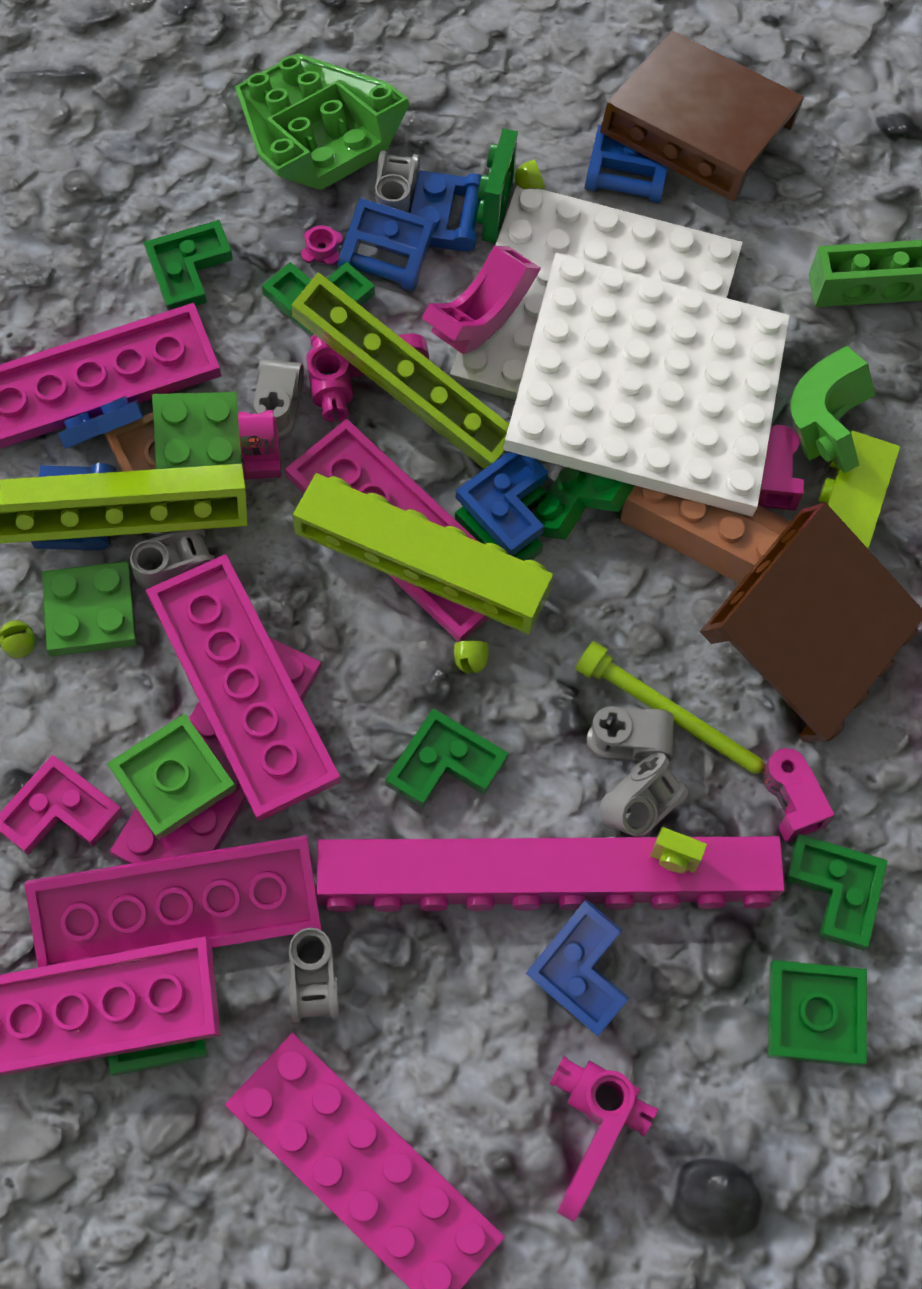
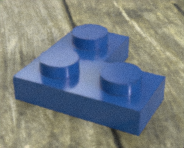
(116, 414)
(495, 500)
(569, 971)

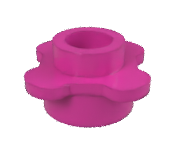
(318, 237)

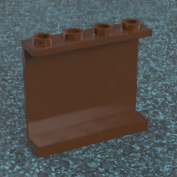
(699, 113)
(818, 620)

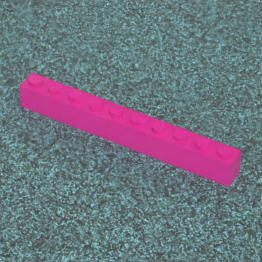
(542, 872)

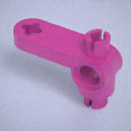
(336, 390)
(632, 1112)

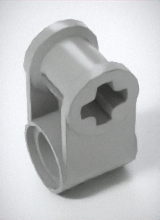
(396, 180)
(279, 390)
(173, 554)
(634, 733)
(650, 792)
(312, 980)

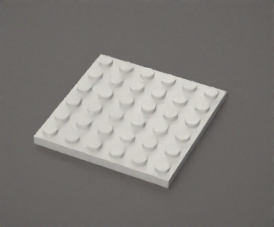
(549, 223)
(650, 384)

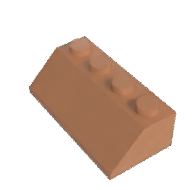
(705, 533)

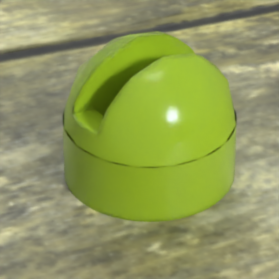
(529, 176)
(17, 644)
(471, 655)

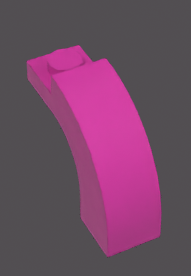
(485, 303)

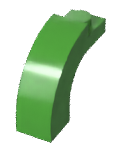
(822, 398)

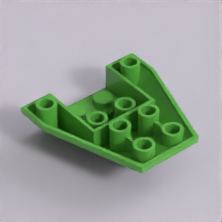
(319, 119)

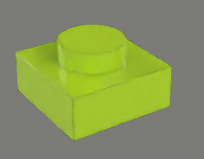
(677, 851)

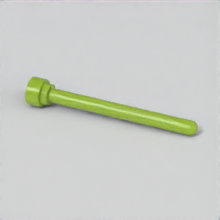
(599, 664)

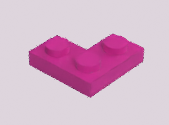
(54, 796)

